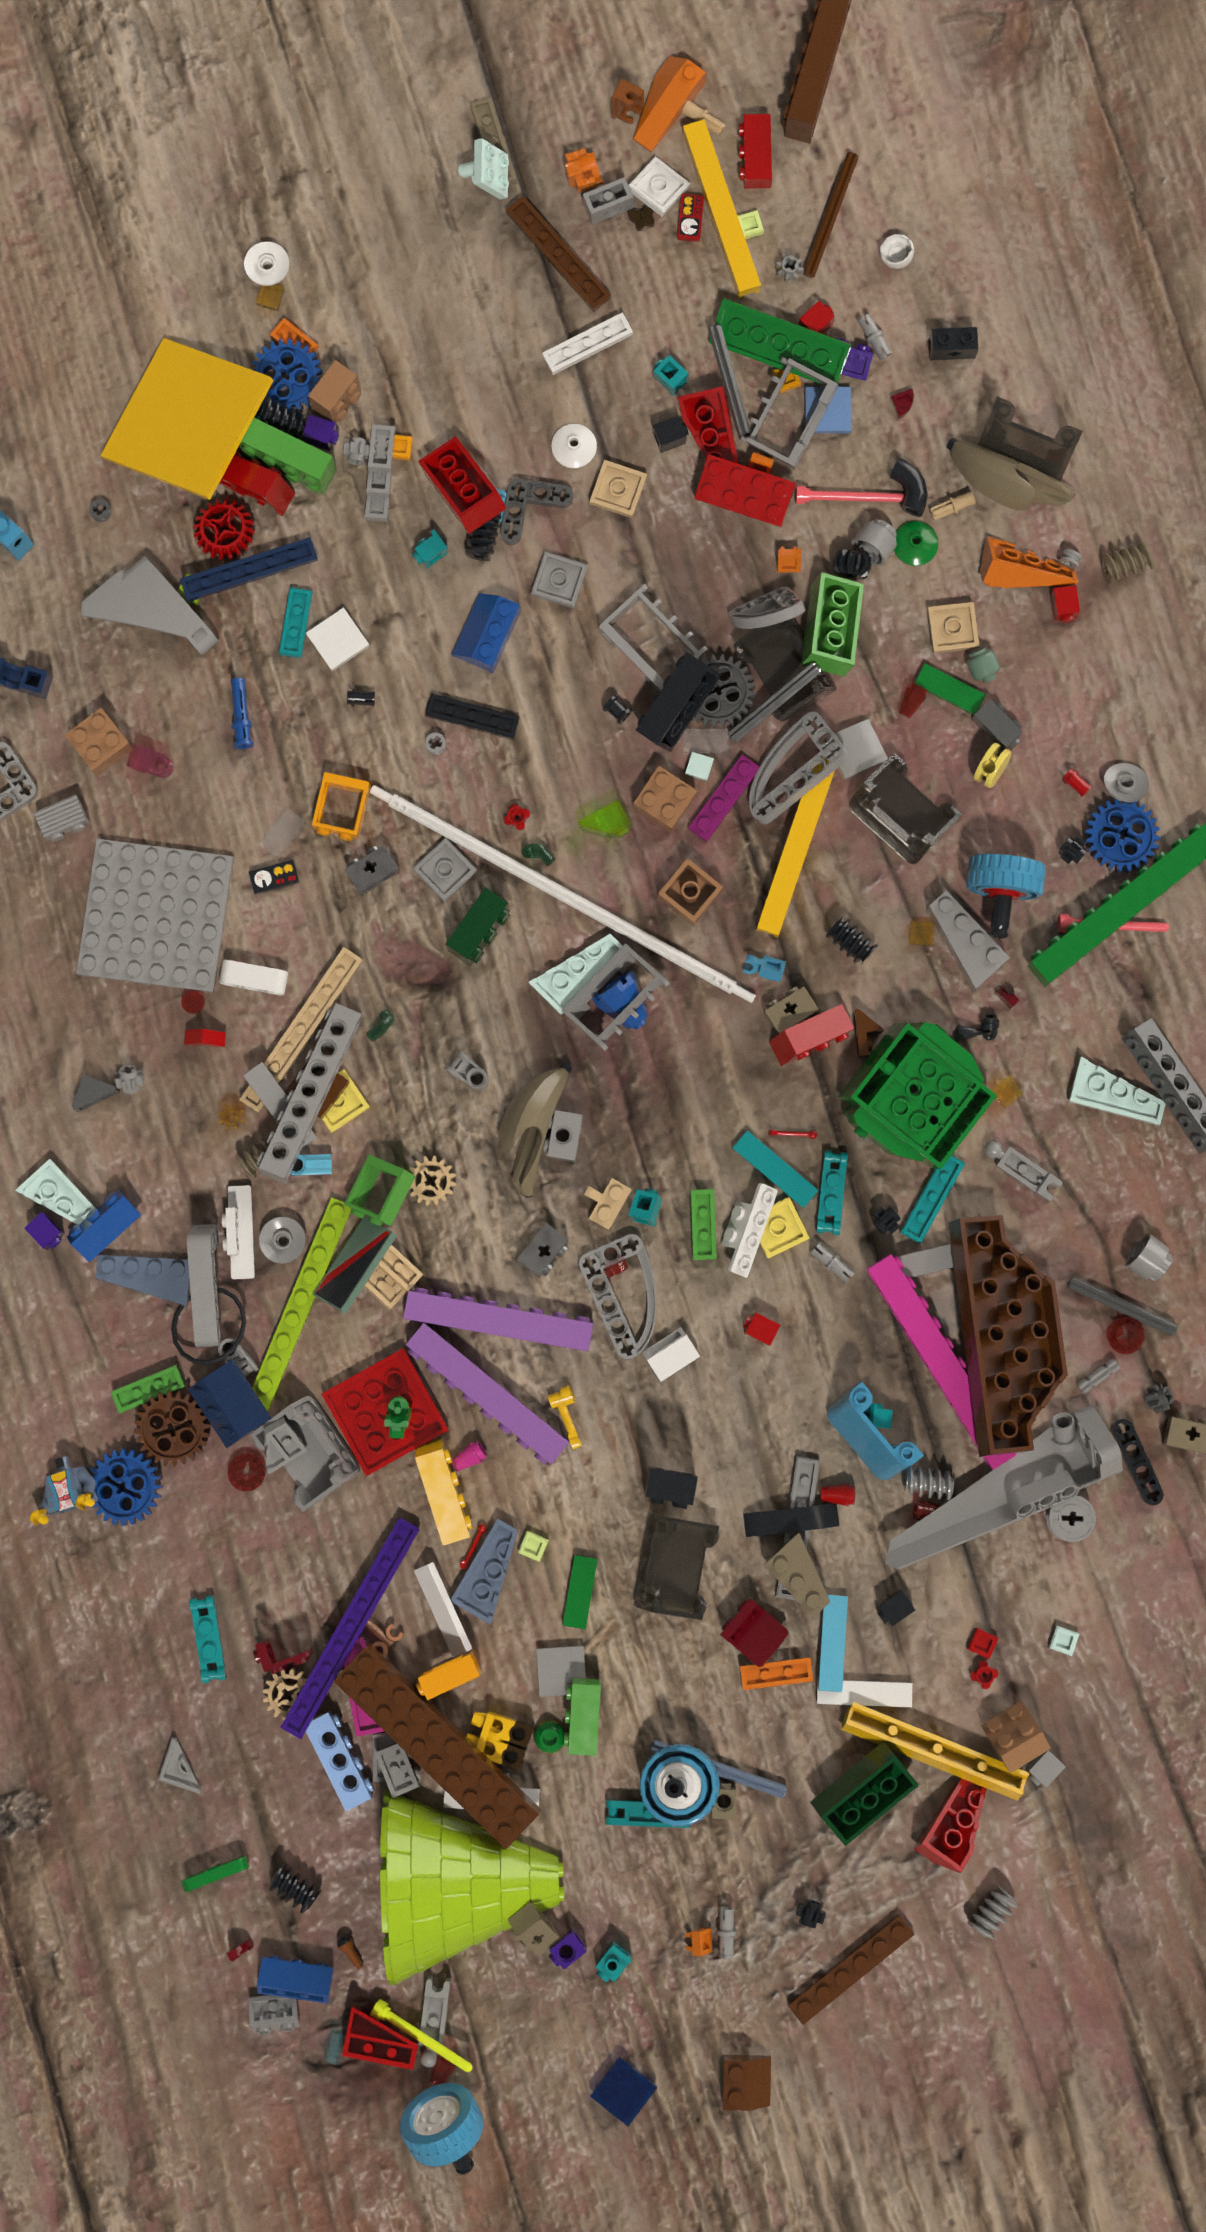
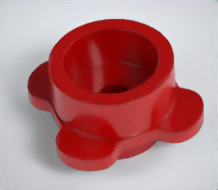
(513, 811)
(984, 1668)

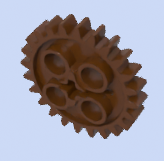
(179, 1447)

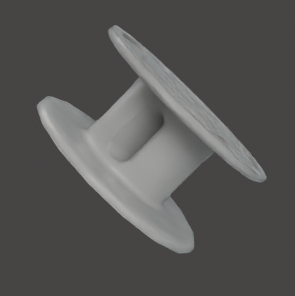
(1078, 1529)

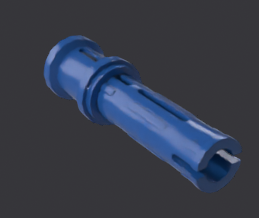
(241, 724)

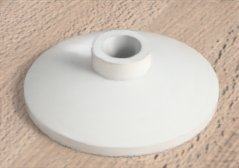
(264, 254)
(575, 456)

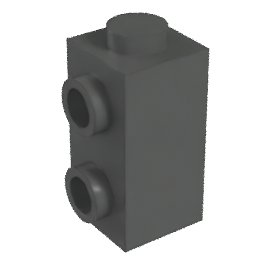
(998, 725)

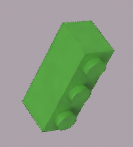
(583, 1716)

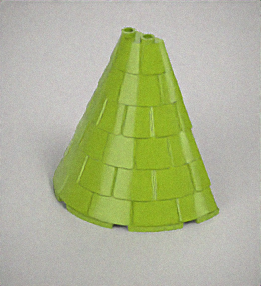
(451, 1885)

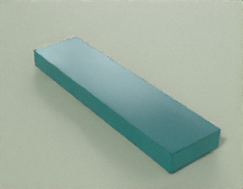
(775, 1169)
(931, 1200)

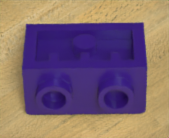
(858, 361)

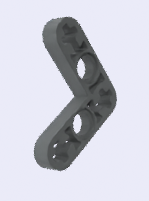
(528, 496)

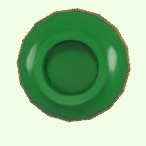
(549, 1736)

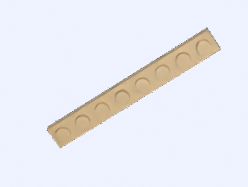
(307, 1021)

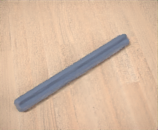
(740, 1776)

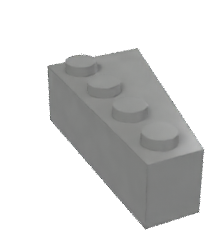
(967, 941)

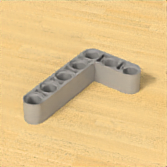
(201, 1244)

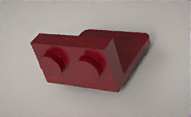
(754, 1632)
(265, 1655)

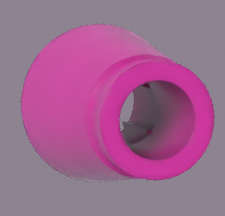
(469, 1456)

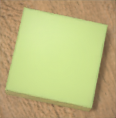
(751, 224)
(533, 1546)

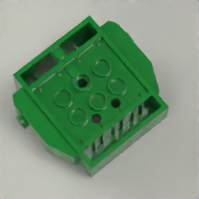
(899, 1119)

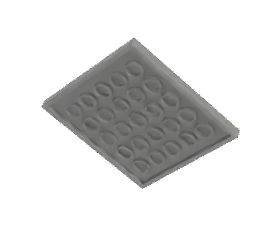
(155, 915)

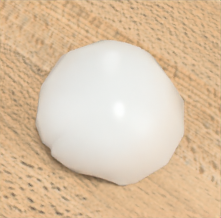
(897, 251)

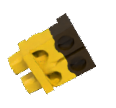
(494, 1734)

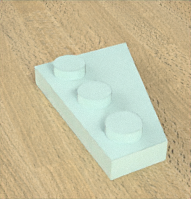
(56, 1192)

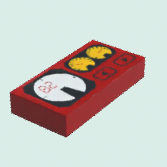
(690, 217)

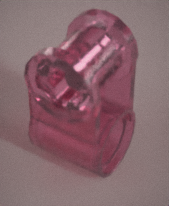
(147, 760)

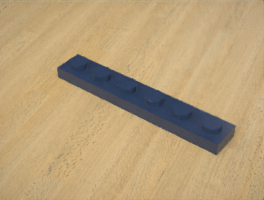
(248, 569)

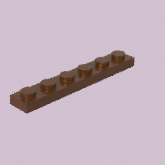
(558, 253)
(850, 1969)

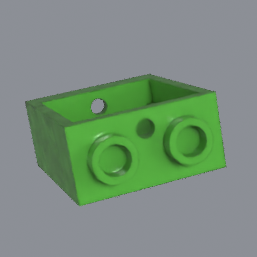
(365, 1183)

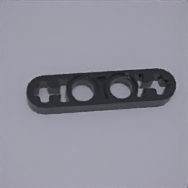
(1140, 1460)

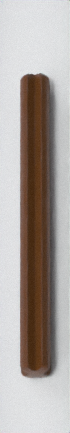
(830, 215)

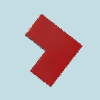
(204, 1037)

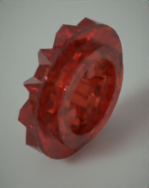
(1121, 1345)
(237, 1479)

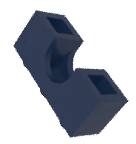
(25, 680)

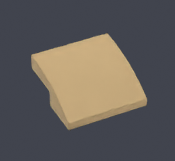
(392, 1278)

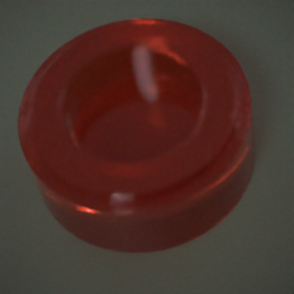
(193, 1002)
(616, 1269)

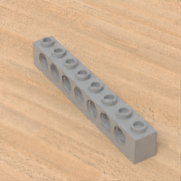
(281, 1168)

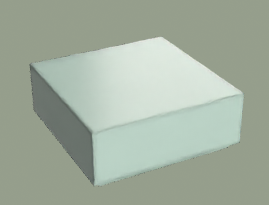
(699, 766)
(1063, 1640)

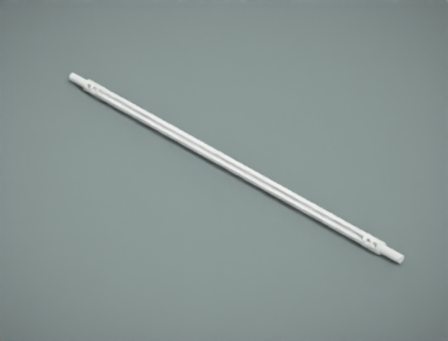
(563, 894)

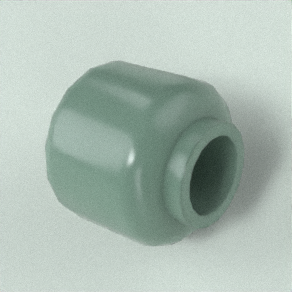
(983, 664)

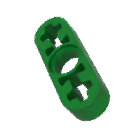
(215, 1873)

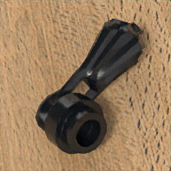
(988, 1023)

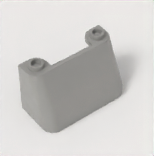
(325, 1464)

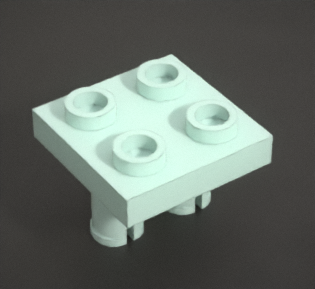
(488, 169)

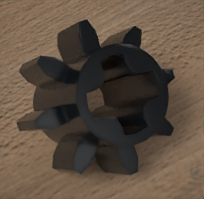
(1073, 850)
(886, 1220)
(810, 1913)

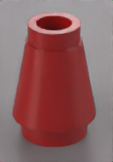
(839, 1494)

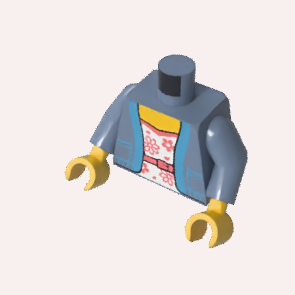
(65, 1491)

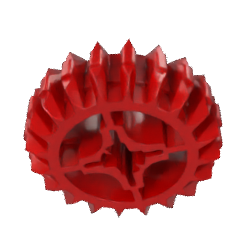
(218, 547)

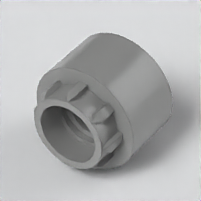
(876, 540)
(1149, 1258)

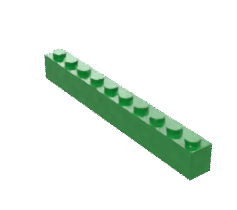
(1120, 908)

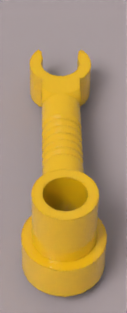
(561, 1400)

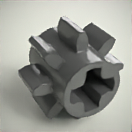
(1158, 1398)

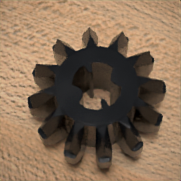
(852, 564)

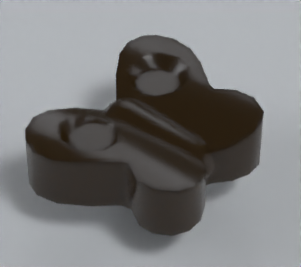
(642, 218)

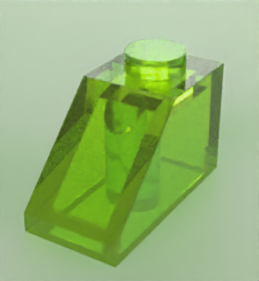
(607, 821)

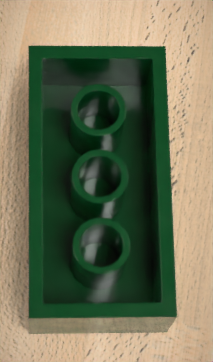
(864, 1793)

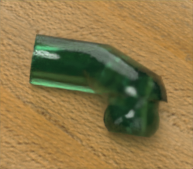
(538, 850)
(381, 1028)

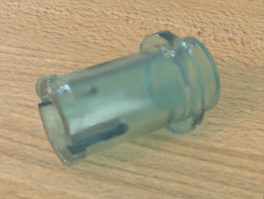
(334, 2048)

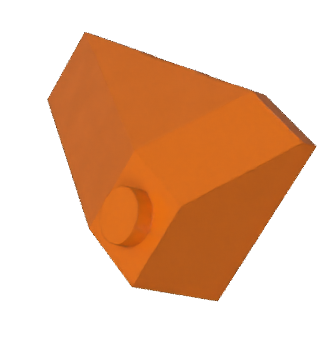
(671, 89)
(1012, 568)

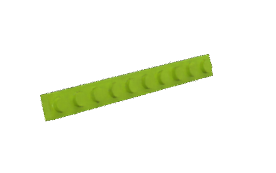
(301, 1301)

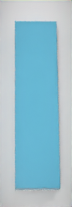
(833, 1644)

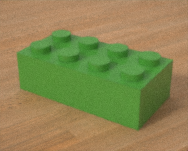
(289, 456)
(833, 624)

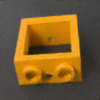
(344, 783)
(448, 1675)

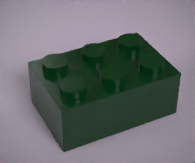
(478, 927)

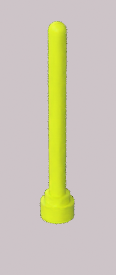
(383, 2012)

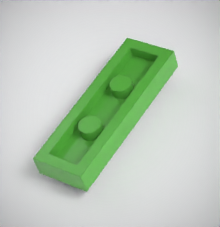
(703, 1224)
(141, 1390)

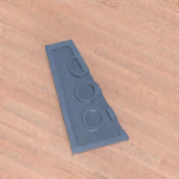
(151, 1276)
(484, 1578)

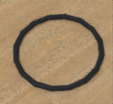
(227, 1353)

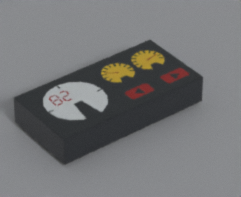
(274, 877)

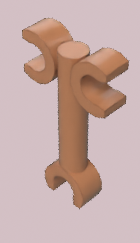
(385, 1639)

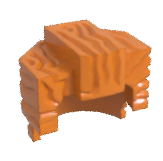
(582, 170)

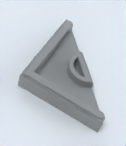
(177, 1769)

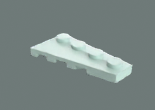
(568, 978)
(1108, 1093)

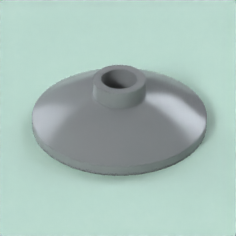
(1126, 775)
(271, 1235)

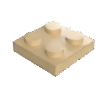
(618, 489)
(953, 627)

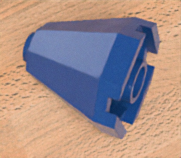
(618, 996)

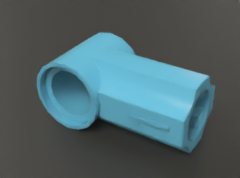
(315, 1165)

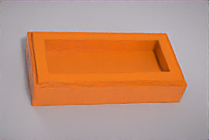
(287, 331)

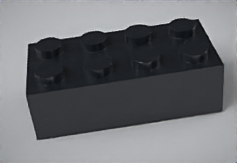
(677, 702)
(670, 1486)

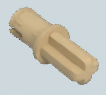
(697, 114)
(953, 505)

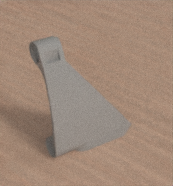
(147, 601)

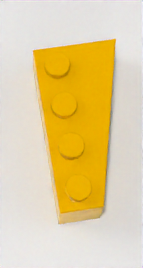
(442, 1492)

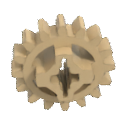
(440, 1174)
(281, 1685)

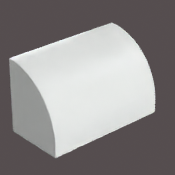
(670, 1354)

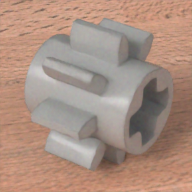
(791, 262)
(356, 451)
(129, 1079)

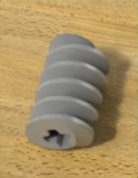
(929, 1482)
(993, 1913)

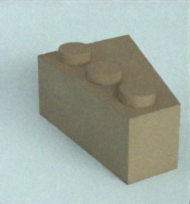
(798, 1575)

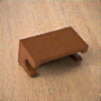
(627, 98)

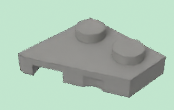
(281, 1445)

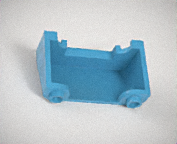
(864, 1438)

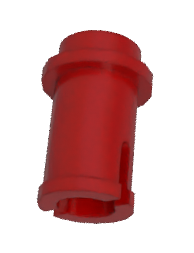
(1076, 782)

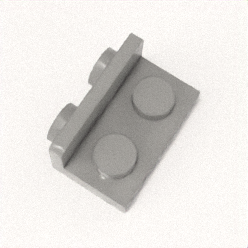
(397, 1770)
(273, 2013)

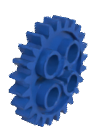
(273, 360)
(1116, 855)
(133, 1468)

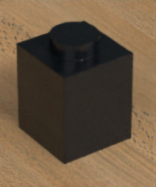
(670, 434)
(895, 1608)

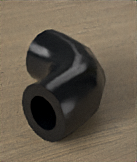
(914, 486)

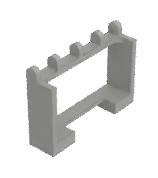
(801, 445)
(616, 640)
(619, 962)

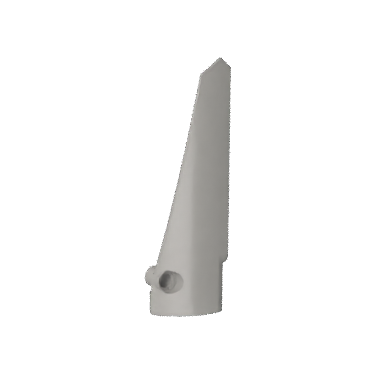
(1064, 1460)

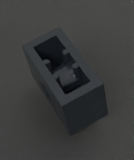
(953, 343)

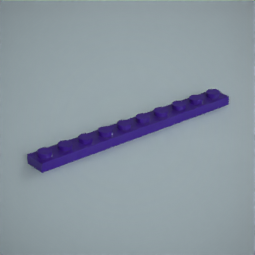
(350, 1628)

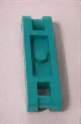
(832, 1192)
(208, 1639)
(635, 1814)

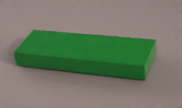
(950, 689)
(580, 1592)

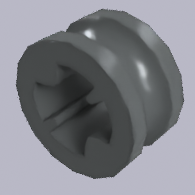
(95, 506)

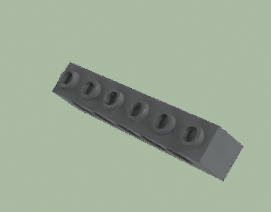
(1170, 1080)

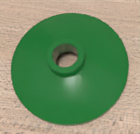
(916, 554)

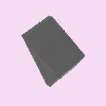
(92, 1092)

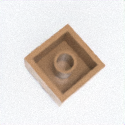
(335, 393)
(98, 742)
(665, 799)
(690, 892)
(1015, 1736)

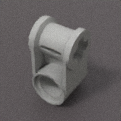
(464, 1069)
(240, 1357)

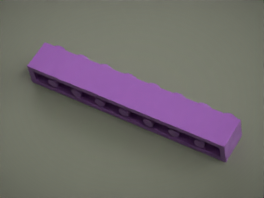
(497, 1320)
(487, 1393)

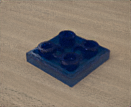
(623, 2091)

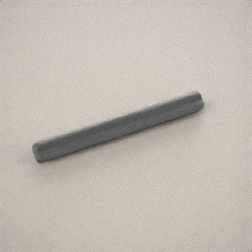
(729, 380)
(774, 701)
(1122, 1306)

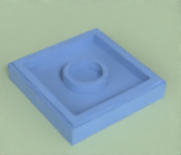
(838, 414)

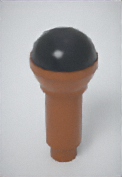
(345, 1944)

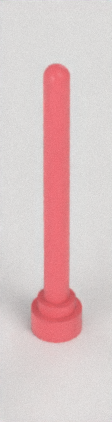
(804, 495)
(1065, 920)

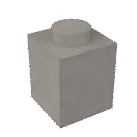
(1044, 1769)

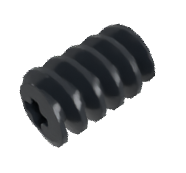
(280, 417)
(480, 540)
(851, 940)
(293, 1888)

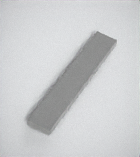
(801, 1495)

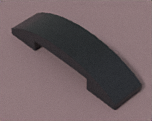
(791, 1520)

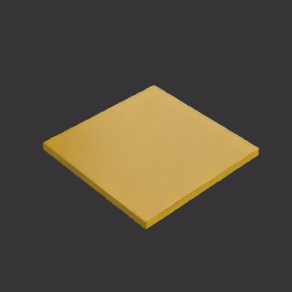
(187, 418)

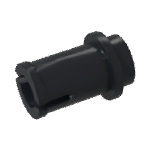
(360, 698)

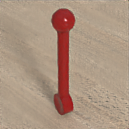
(811, 1134)
(465, 1563)

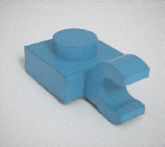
(767, 967)

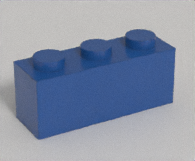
(103, 1225)
(295, 1979)

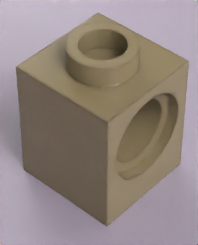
(728, 1811)

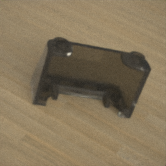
(1027, 445)
(777, 658)
(901, 811)
(673, 1566)

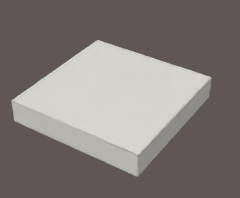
(658, 186)
(337, 639)

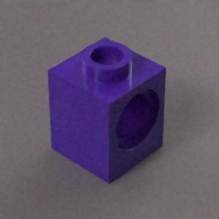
(320, 433)
(45, 1231)
(572, 1940)

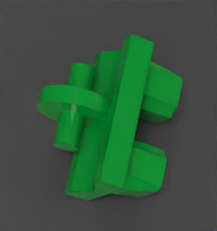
(397, 1417)

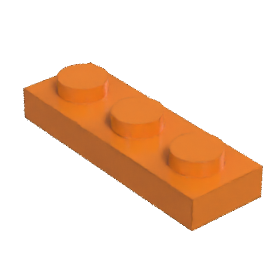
(776, 1673)

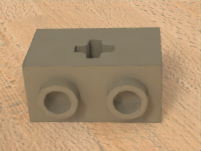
(803, 1010)
(1176, 1435)
(533, 1930)

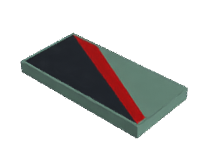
(354, 1265)

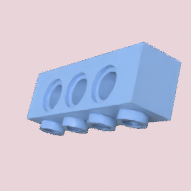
(349, 1796)

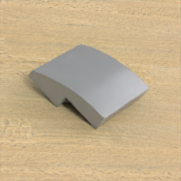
(862, 748)

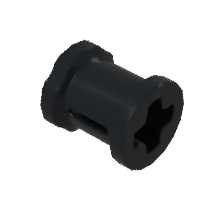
(617, 709)

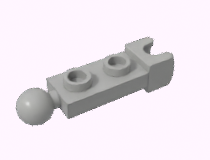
(1022, 1169)
(434, 2017)

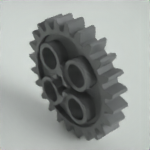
(727, 710)

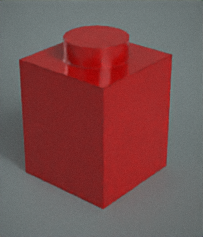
(818, 318)
(1065, 603)
(761, 1328)

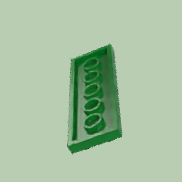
(771, 338)

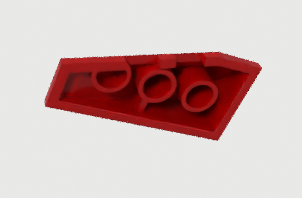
(710, 422)
(953, 1828)

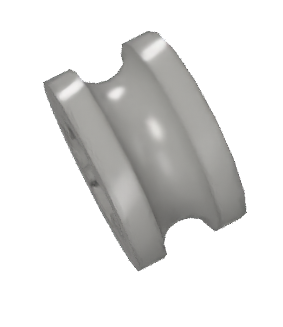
(1070, 558)
(432, 737)

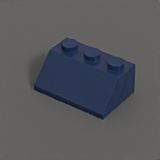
(229, 1403)

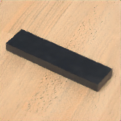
(472, 716)

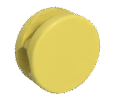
(992, 765)

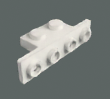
(747, 1228)
(239, 1232)

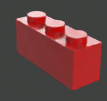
(756, 151)

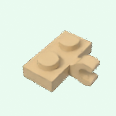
(608, 1203)

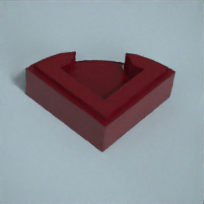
(902, 402)
(1009, 1000)
(236, 1951)

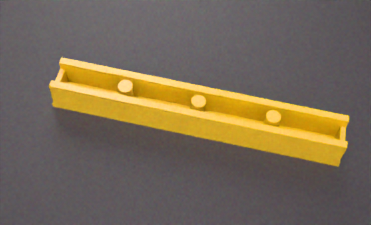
(721, 208)
(793, 856)
(934, 1751)

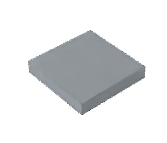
(559, 580)
(445, 870)
(558, 1667)

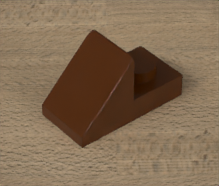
(863, 1026)

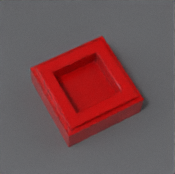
(982, 1643)

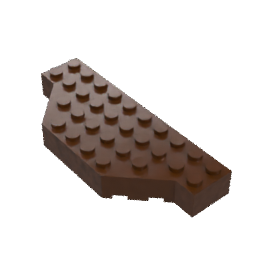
(1007, 1332)

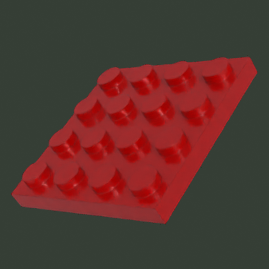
(362, 1405)

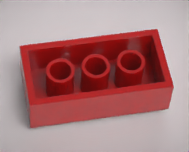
(462, 485)
(745, 491)

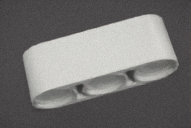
(253, 977)

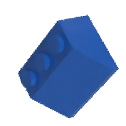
(487, 631)

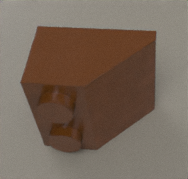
(746, 2082)

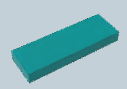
(295, 623)

